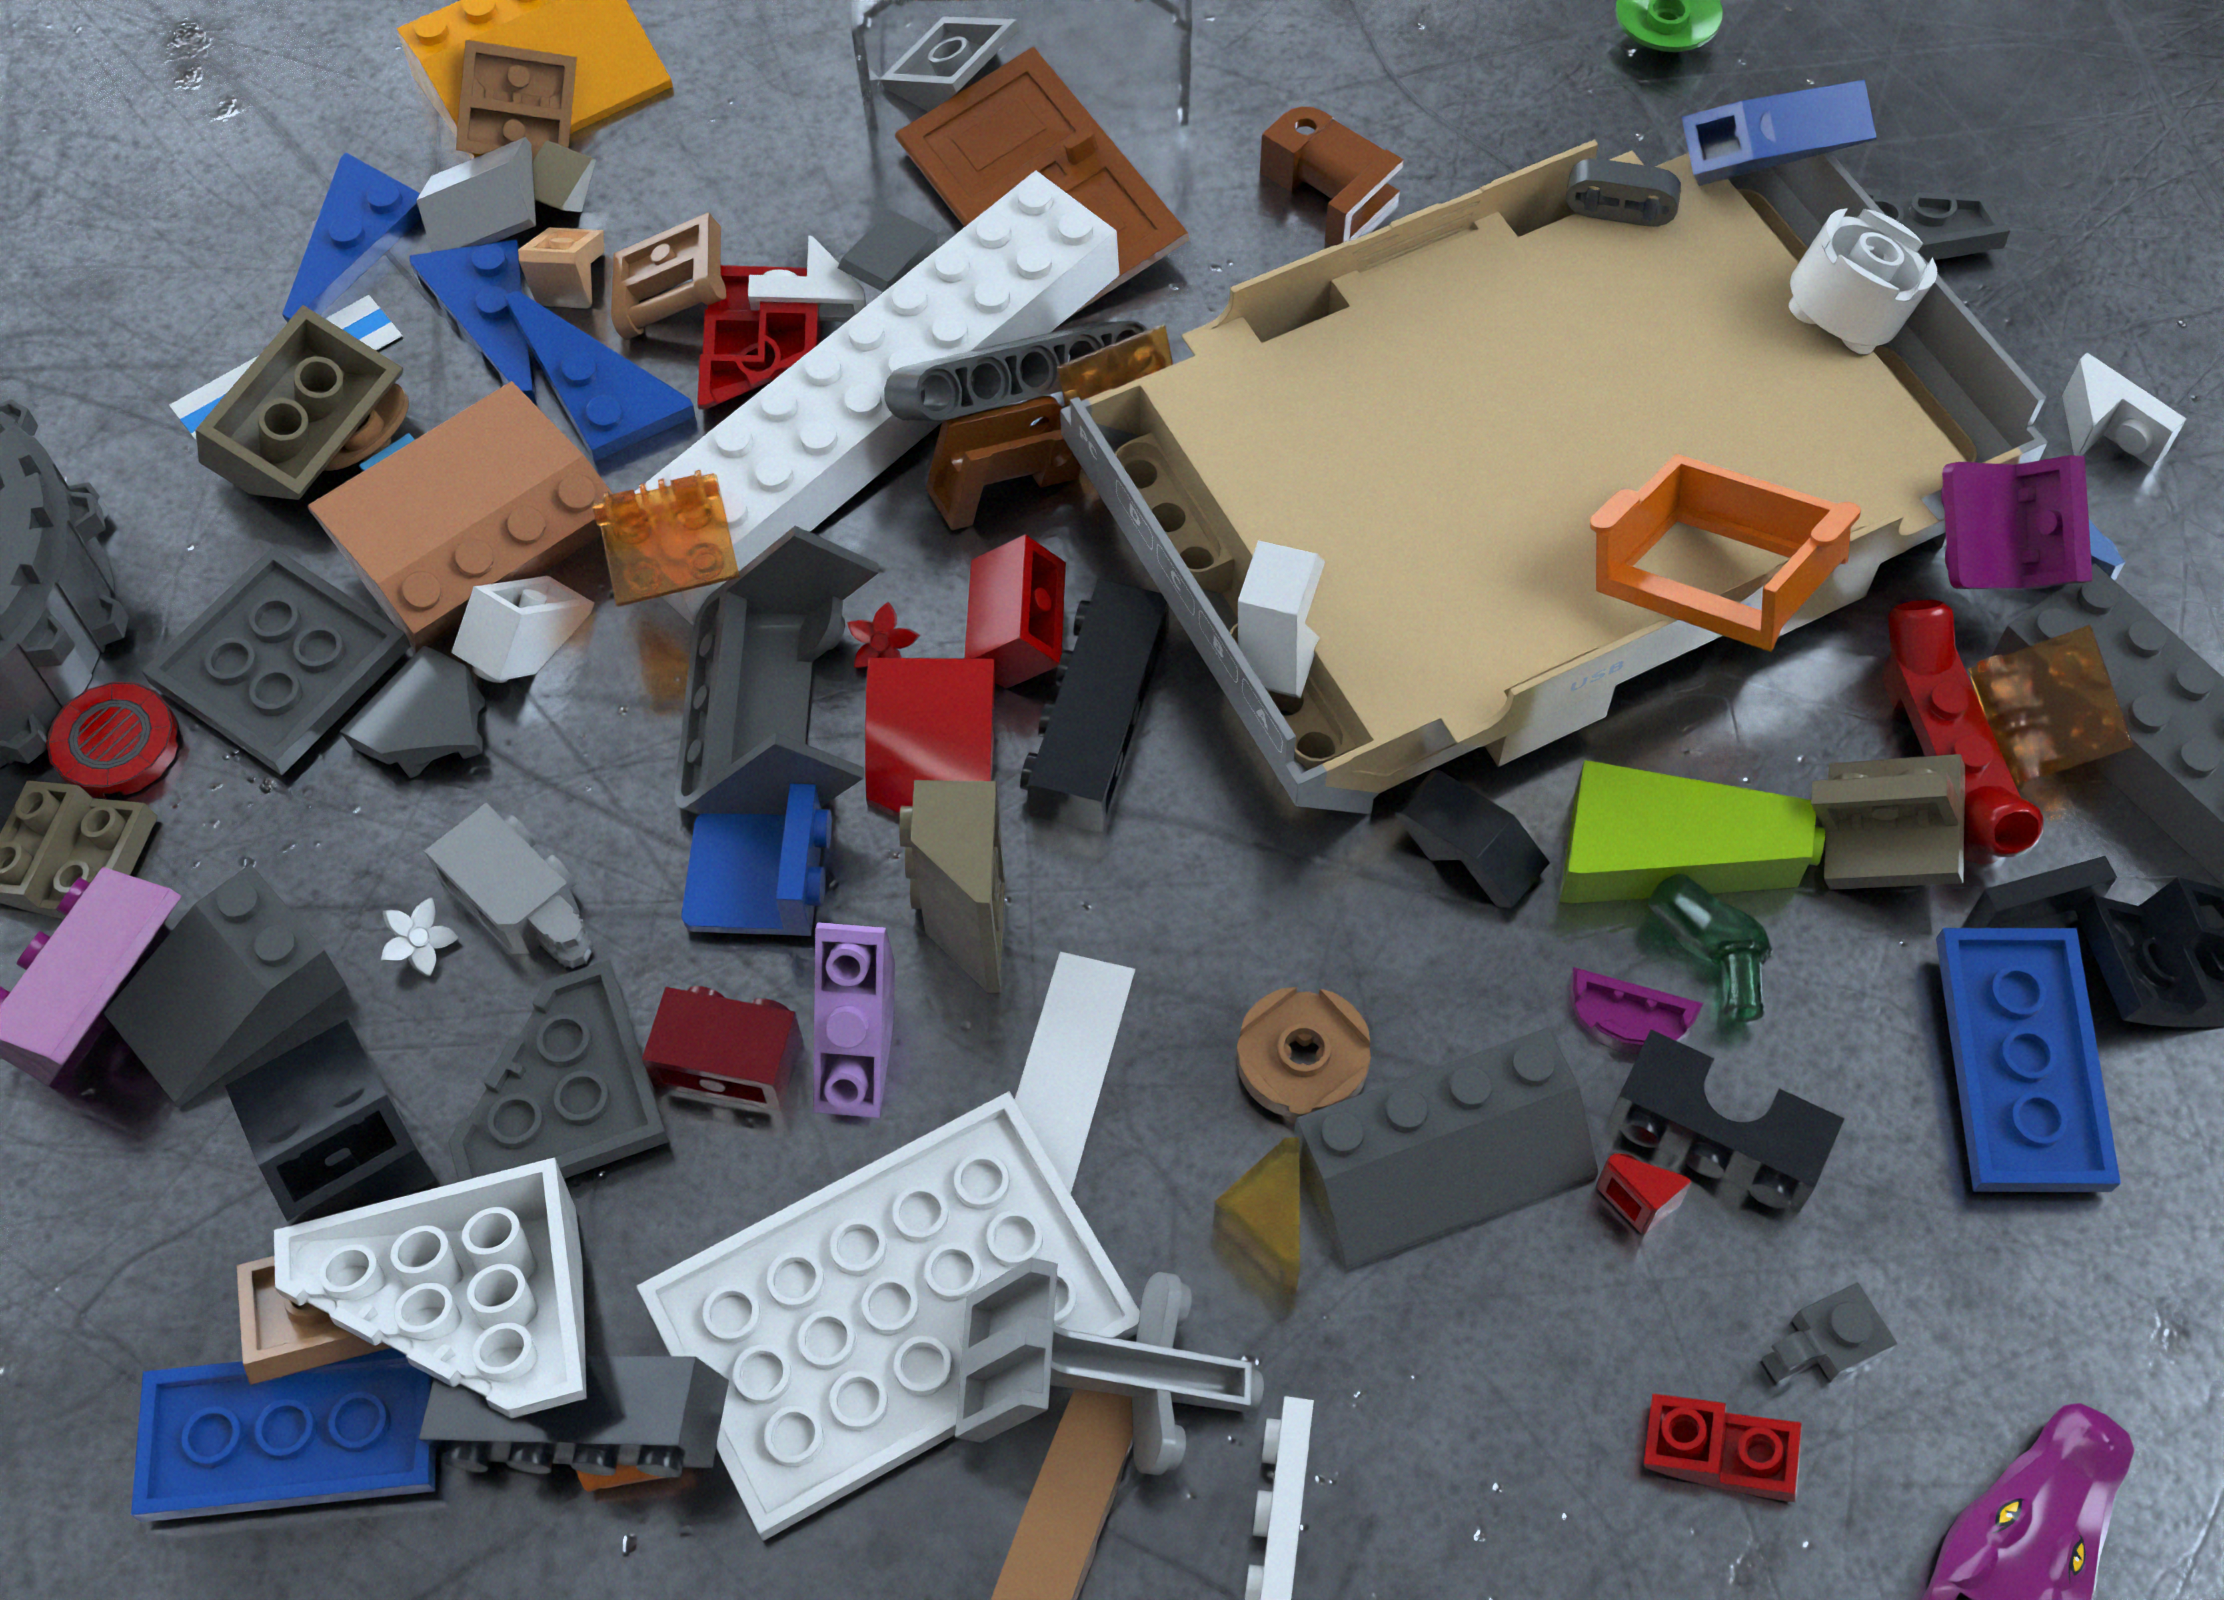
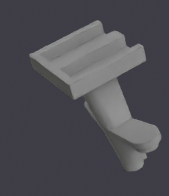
(1018, 1352)

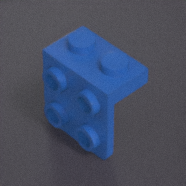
(758, 869)

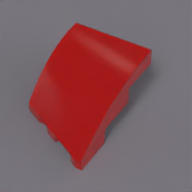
(748, 345)
(926, 725)

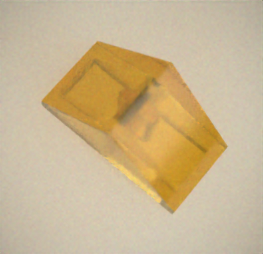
(1264, 1215)

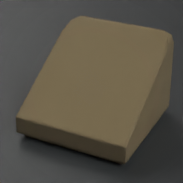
(561, 176)

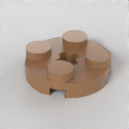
(1303, 1017)

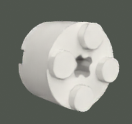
(1861, 279)

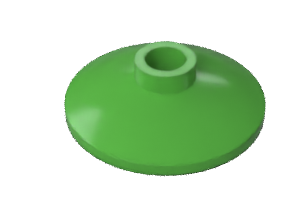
(1670, 23)

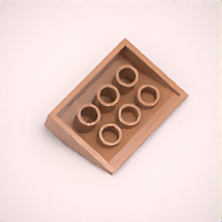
(463, 508)

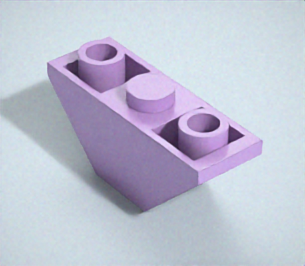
(852, 1018)

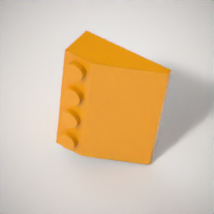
(612, 51)

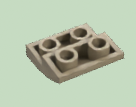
(63, 836)

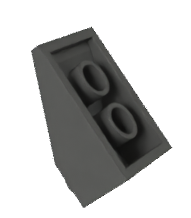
(222, 986)

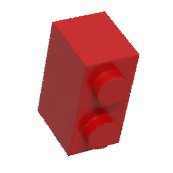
(1016, 610)

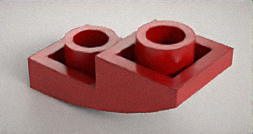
(1723, 1449)

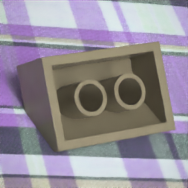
(294, 408)
(958, 872)

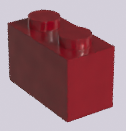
(723, 1047)

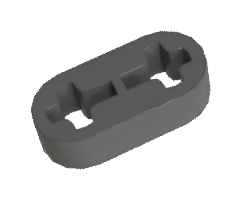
(1623, 192)

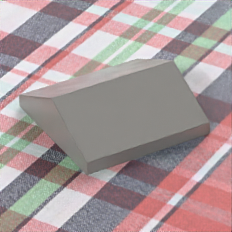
(947, 58)
(480, 199)

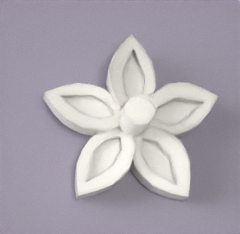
(416, 937)

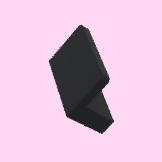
(2045, 900)

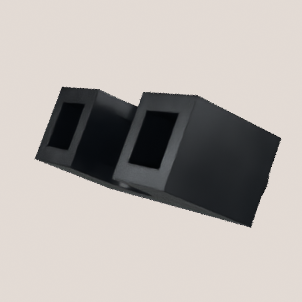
(1771, 1156)

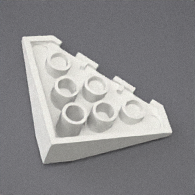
(461, 1280)

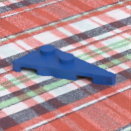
(355, 228)
(472, 290)
(600, 390)

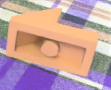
(560, 266)

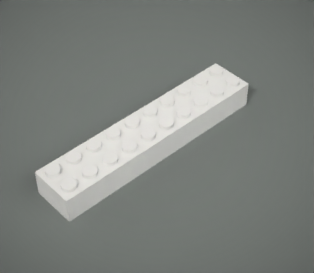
(825, 419)

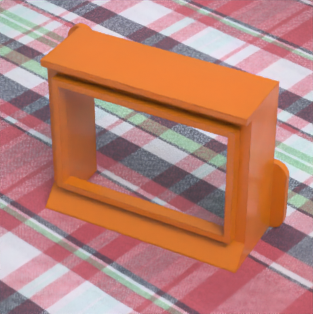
(1733, 506)

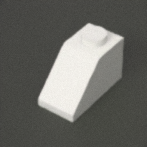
(518, 626)

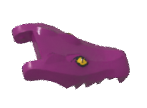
(2042, 1519)

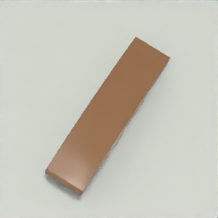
(1069, 1500)

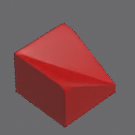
(1641, 1190)

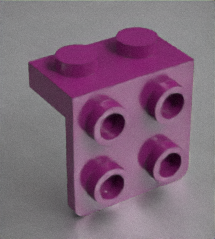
(2017, 524)

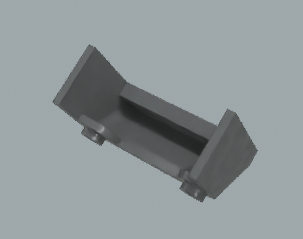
(754, 679)

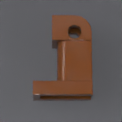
(1335, 164)
(994, 449)

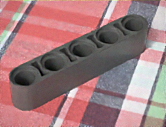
(996, 372)

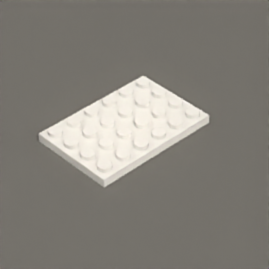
(854, 1306)

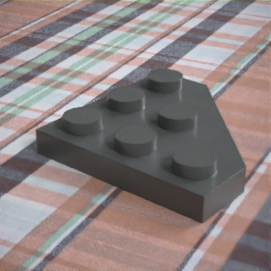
(564, 1086)

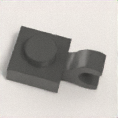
(1835, 1332)

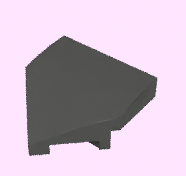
(420, 714)

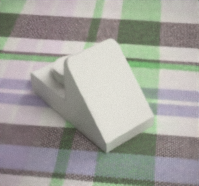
(835, 291)
(2110, 405)

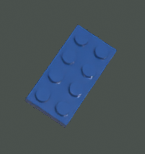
(2026, 1061)
(284, 1442)

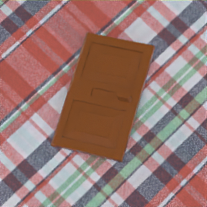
(1031, 122)

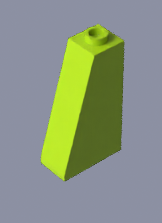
(1647, 825)

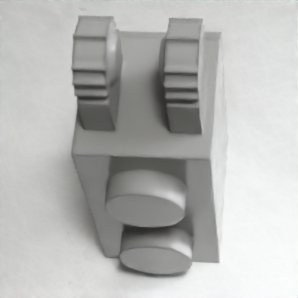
(511, 887)

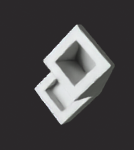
(1274, 616)

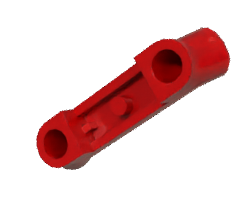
(1948, 720)

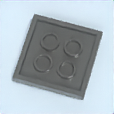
(276, 659)

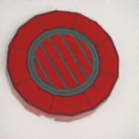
(113, 739)

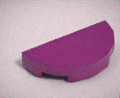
(1625, 1012)

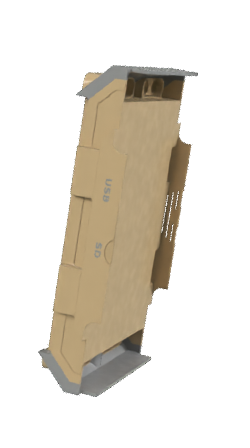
(1465, 404)

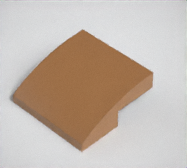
(514, 96)

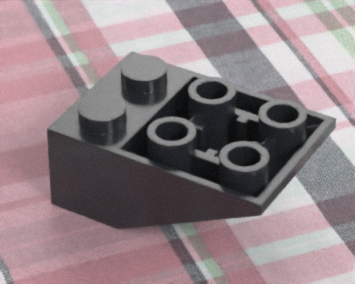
(327, 1129)

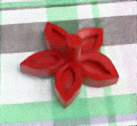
(880, 636)

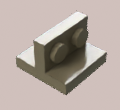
(1893, 822)

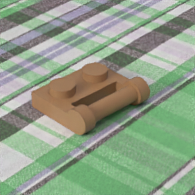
(662, 263)

